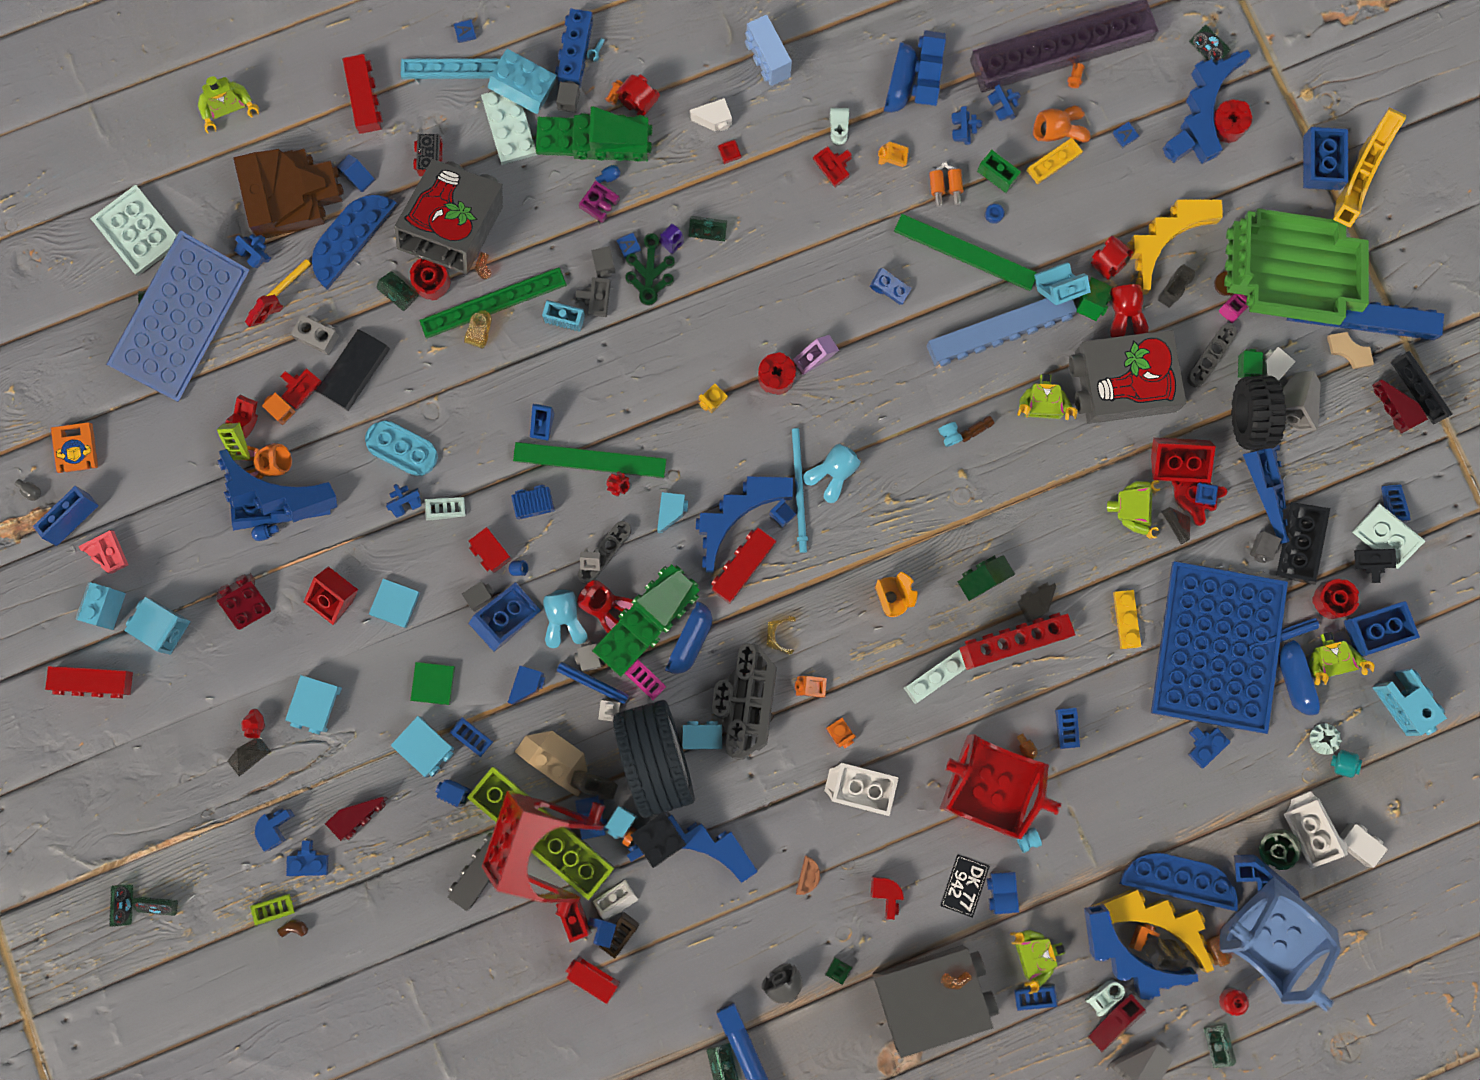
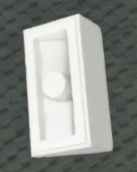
(615, 900)

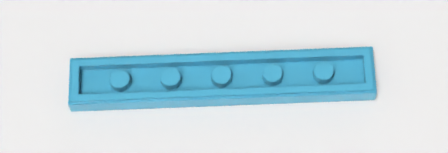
(447, 68)

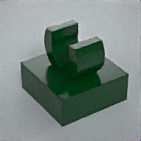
(838, 970)

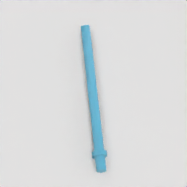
(802, 539)

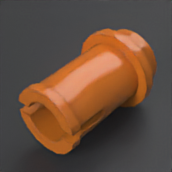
(1076, 74)
(612, 96)

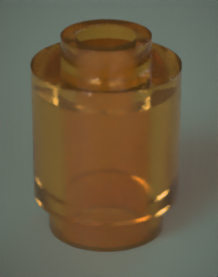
(1213, 947)

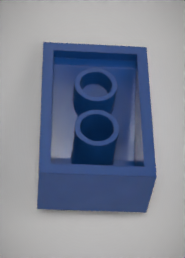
(504, 616)

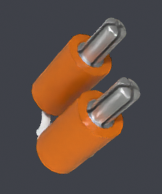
(937, 184)

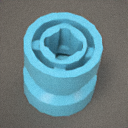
(950, 434)
(1029, 840)

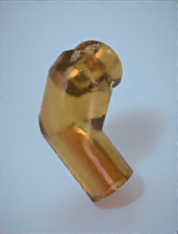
(481, 267)
(956, 982)

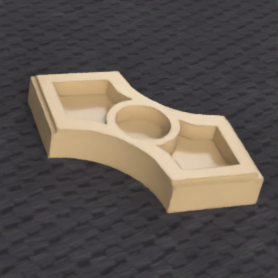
(1357, 355)

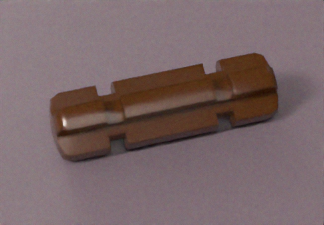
(977, 428)

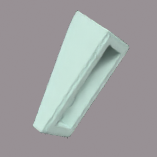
(444, 501)

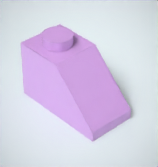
(816, 354)

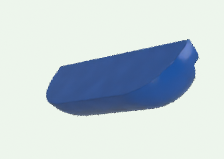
(901, 79)
(690, 640)
(1298, 679)

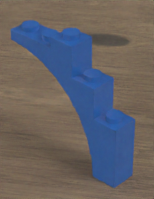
(1202, 99)
(296, 501)
(716, 525)
(725, 850)
(1126, 965)

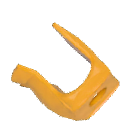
(901, 588)

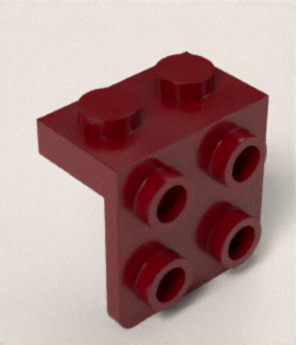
(242, 601)

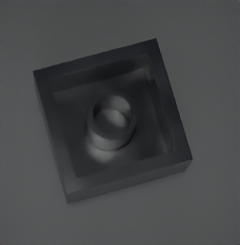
(658, 839)

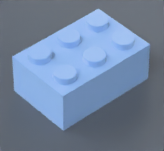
(768, 50)

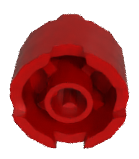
(637, 94)
(1232, 120)
(1111, 258)
(433, 288)
(772, 383)
(1345, 604)

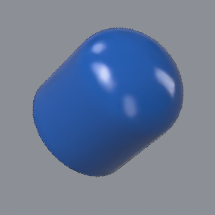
(515, 568)

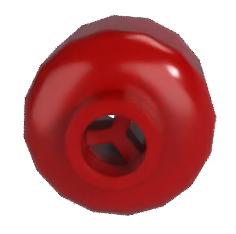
(1231, 996)

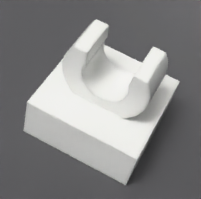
(608, 710)

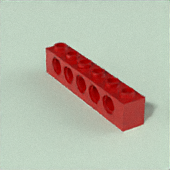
(1061, 630)

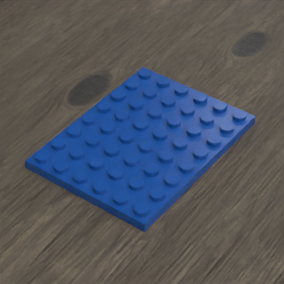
(1204, 649)

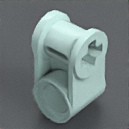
(839, 123)
(1104, 998)

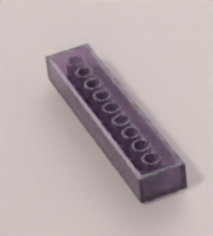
(1063, 45)

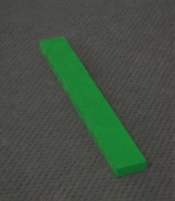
(965, 252)
(493, 302)
(589, 460)

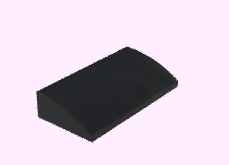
(353, 369)
(1421, 387)
(1306, 534)

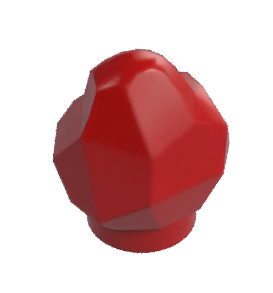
(253, 724)

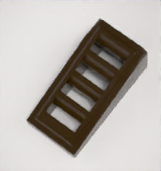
(630, 922)

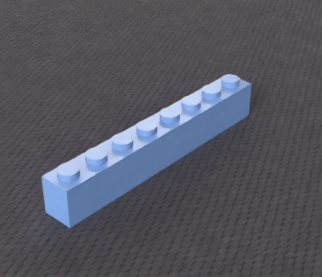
(998, 329)

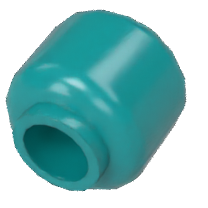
(1346, 763)

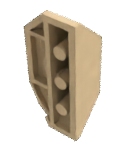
(553, 757)

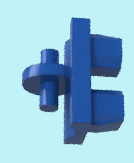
(998, 96)
(963, 117)
(255, 247)
(396, 504)

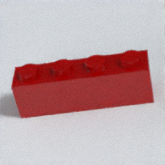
(361, 93)
(743, 565)
(88, 681)

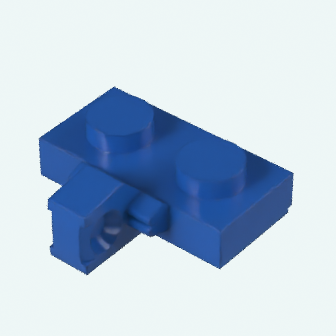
(1207, 745)
(307, 862)

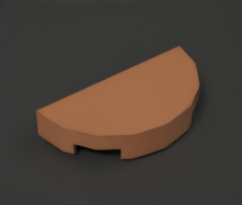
(809, 876)

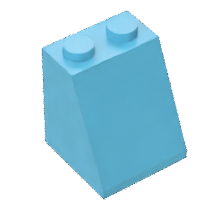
(100, 606)
(156, 626)

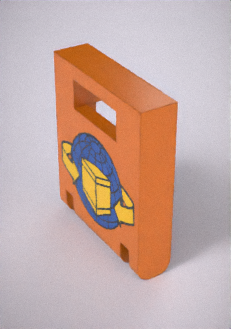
(74, 451)

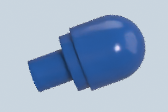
(608, 174)
(263, 532)

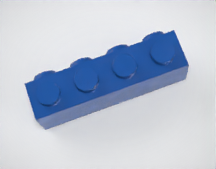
(575, 46)

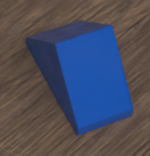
(355, 172)
(541, 421)

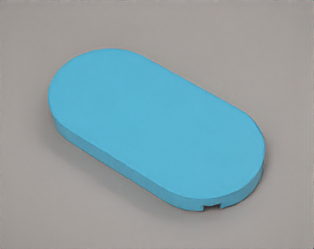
(401, 448)

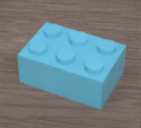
(522, 81)

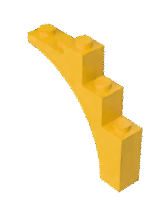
(1370, 155)
(1183, 216)
(1184, 926)

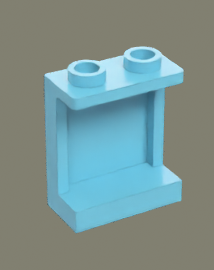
(1060, 284)
(312, 704)
(423, 747)

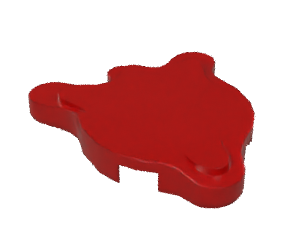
(1185, 498)

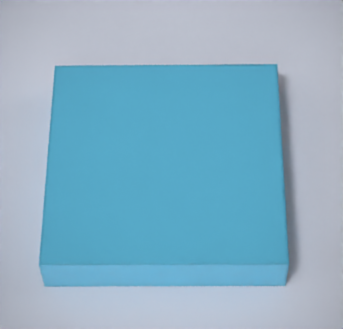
(394, 603)

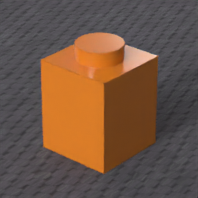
(278, 408)

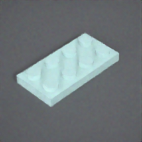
(508, 128)

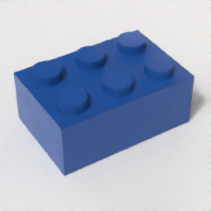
(1325, 158)
(1381, 629)

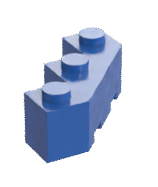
(929, 67)
(1251, 868)

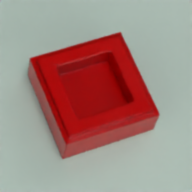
(729, 151)

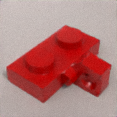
(833, 165)
(264, 306)
(299, 387)

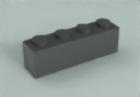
(472, 880)

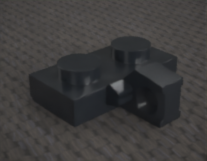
(1375, 561)

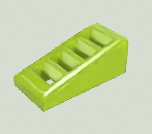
(237, 434)
(254, 909)

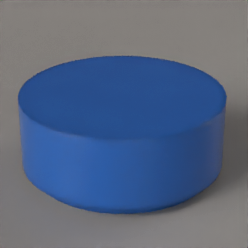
(994, 213)

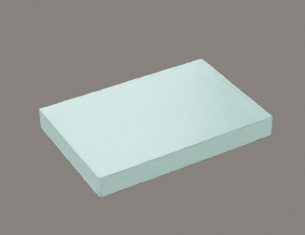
(1385, 531)

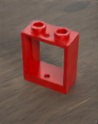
(592, 979)

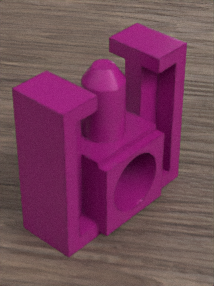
(591, 207)

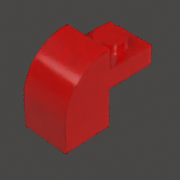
(244, 414)
(888, 890)

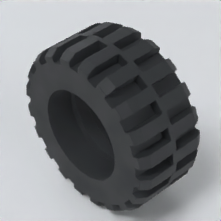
(1258, 412)

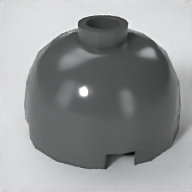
(784, 984)

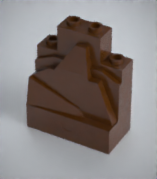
(286, 190)

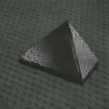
(1179, 524)
(248, 755)

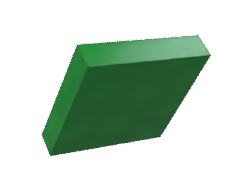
(432, 683)

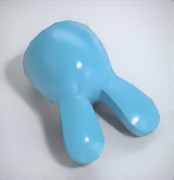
(839, 464)
(560, 610)

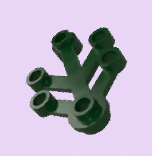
(649, 272)

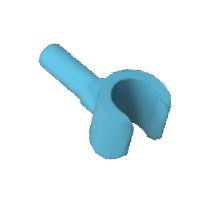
(596, 50)

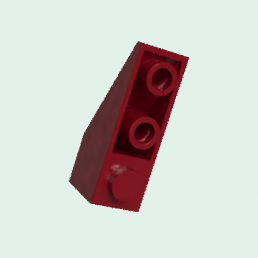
(1402, 409)
(348, 819)
(1117, 1022)

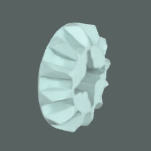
(1317, 735)

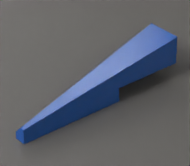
(1270, 486)
(248, 516)

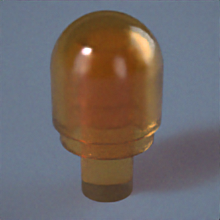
(1027, 747)

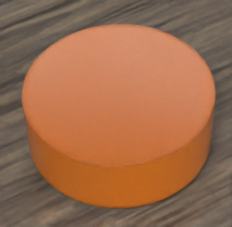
(628, 839)

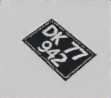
(965, 886)

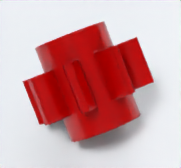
(618, 483)

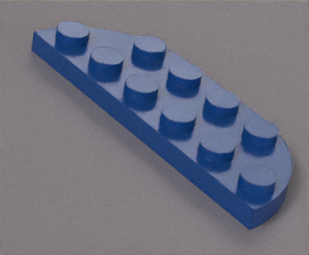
(349, 235)
(1181, 879)

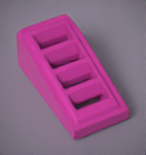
(1230, 311)
(633, 668)

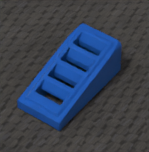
(1403, 508)
(1074, 719)
(456, 728)
(1037, 1005)

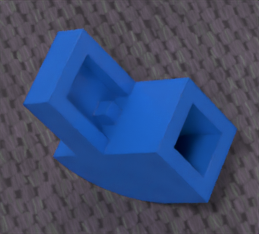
(267, 829)

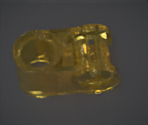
(478, 333)

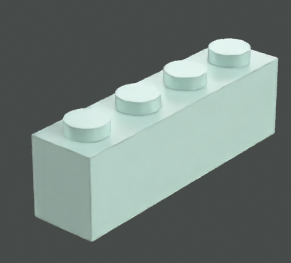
(935, 677)

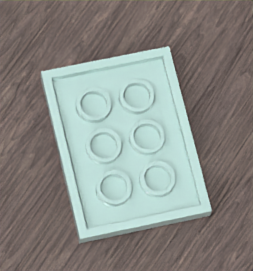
(135, 230)

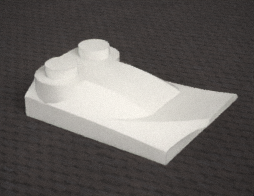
(861, 788)
(1314, 830)

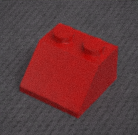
(330, 595)

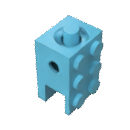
(1413, 707)

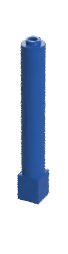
(741, 1043)

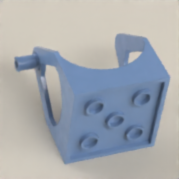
(1282, 940)

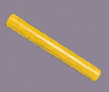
(290, 278)

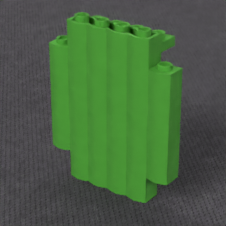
(1297, 266)

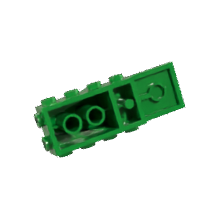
(595, 136)
(647, 619)

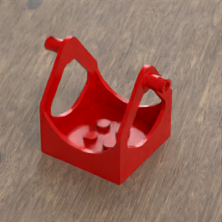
(996, 787)
(514, 837)

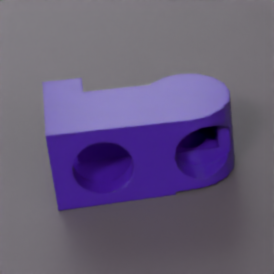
(671, 238)

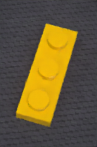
(1054, 161)
(1127, 619)

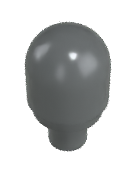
(28, 490)

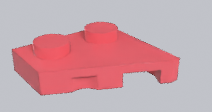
(106, 551)

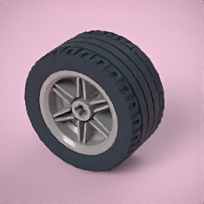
(653, 758)

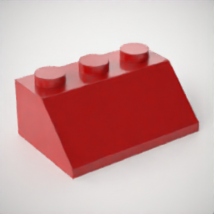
(1182, 460)

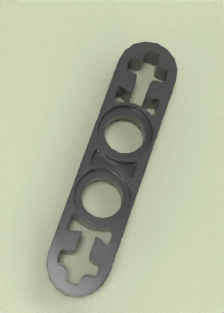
(1210, 354)
(607, 554)

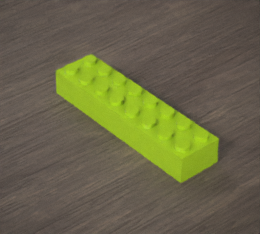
(558, 849)

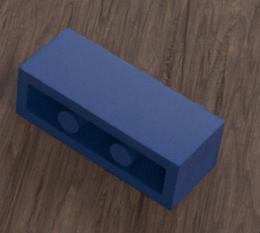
(65, 516)

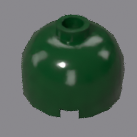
(1280, 849)

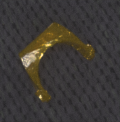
(771, 641)

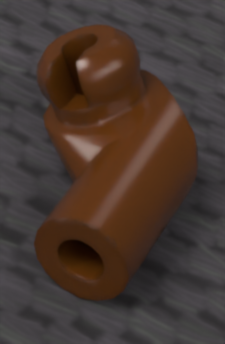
(293, 926)

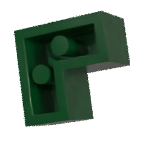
(986, 576)

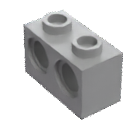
(313, 337)

